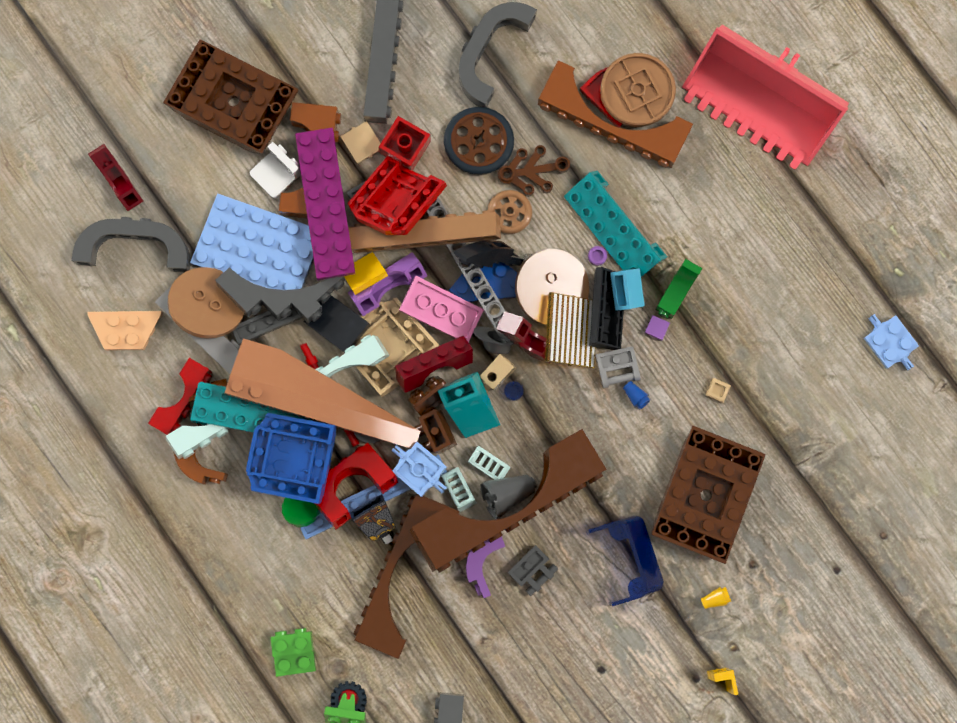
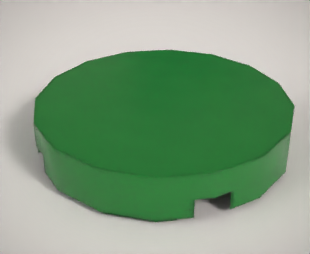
(299, 512)

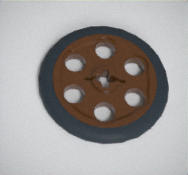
(465, 120)

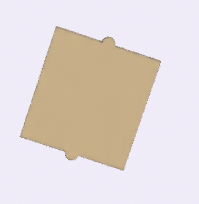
(361, 142)

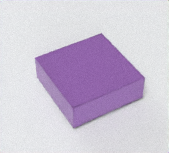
(657, 328)

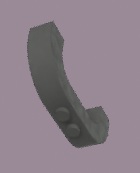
(505, 14)
(96, 234)

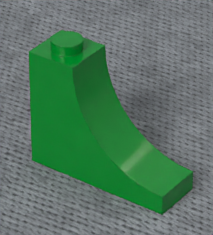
(678, 289)

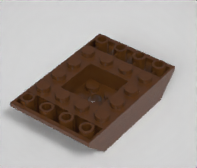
(216, 77)
(728, 474)

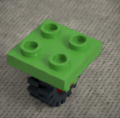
(347, 704)

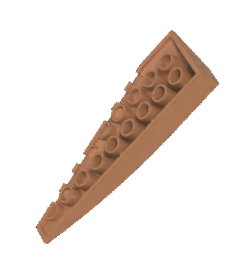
(288, 385)

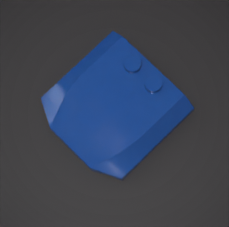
(291, 457)

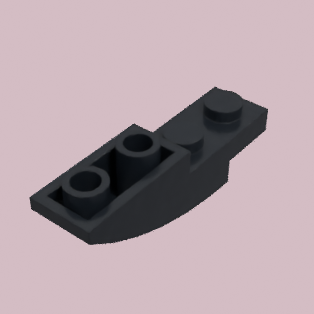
(487, 253)

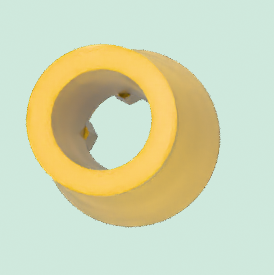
(716, 598)

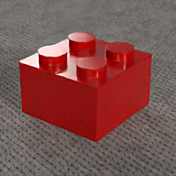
(405, 143)

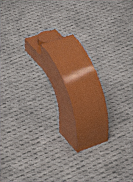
(196, 472)

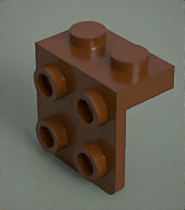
(427, 397)

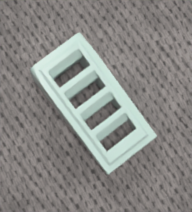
(492, 459)
(465, 504)

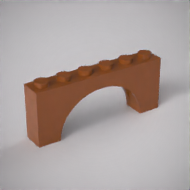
(309, 118)

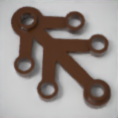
(531, 170)

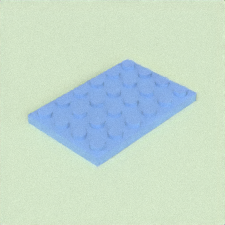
(255, 245)

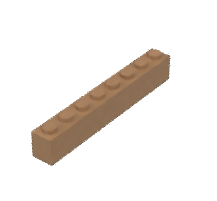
(430, 232)

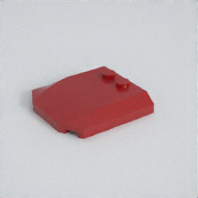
(394, 198)

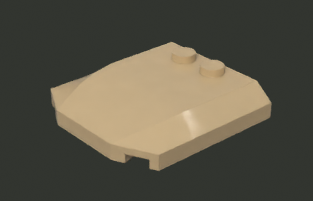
(402, 339)

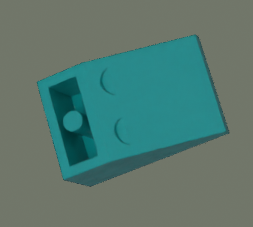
(469, 405)

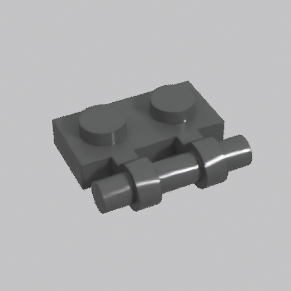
(528, 566)

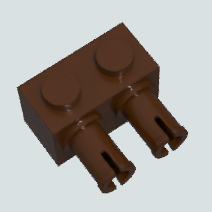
(437, 432)

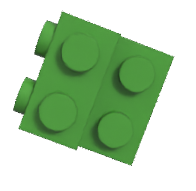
(293, 652)

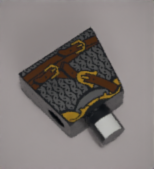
(375, 520)

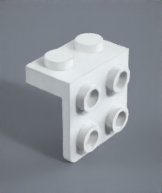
(276, 171)

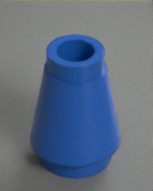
(636, 395)

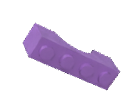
(399, 273)

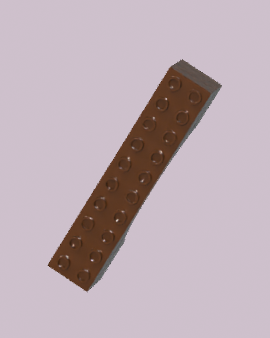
(565, 469)

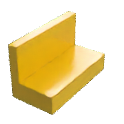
(727, 675)

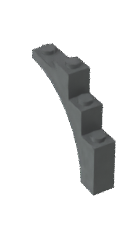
(279, 303)

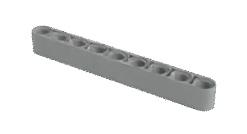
(471, 272)

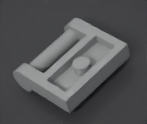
(614, 361)

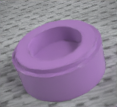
(597, 256)

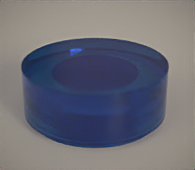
(513, 391)

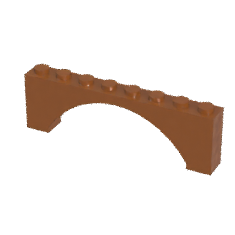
(658, 143)

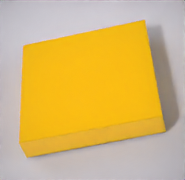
(367, 271)

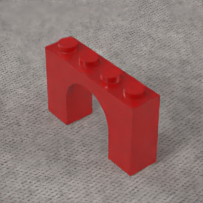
(362, 462)

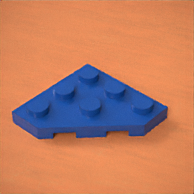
(500, 278)

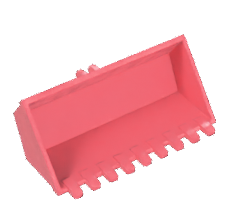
(764, 96)

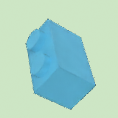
(627, 289)

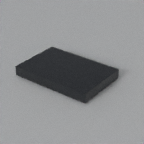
(339, 324)

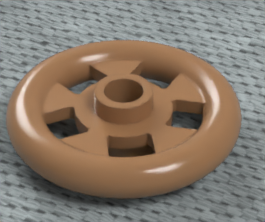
(526, 210)

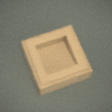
(718, 390)

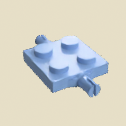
(891, 342)
(419, 469)

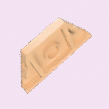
(124, 328)

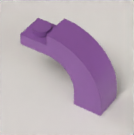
(475, 563)

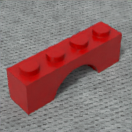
(169, 418)

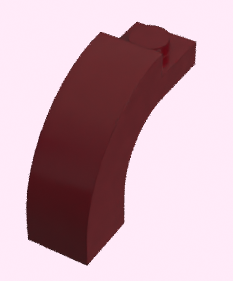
(116, 177)

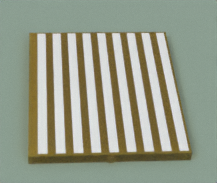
(569, 331)

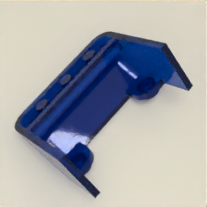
(650, 574)

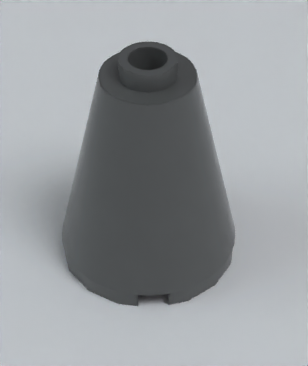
(506, 493)

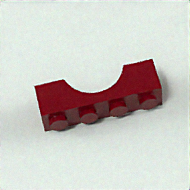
(519, 332)
(414, 371)

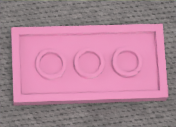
(440, 309)

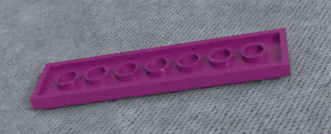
(325, 204)

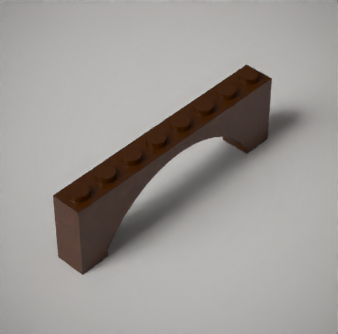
(378, 626)

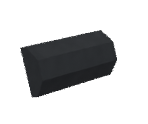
(605, 320)

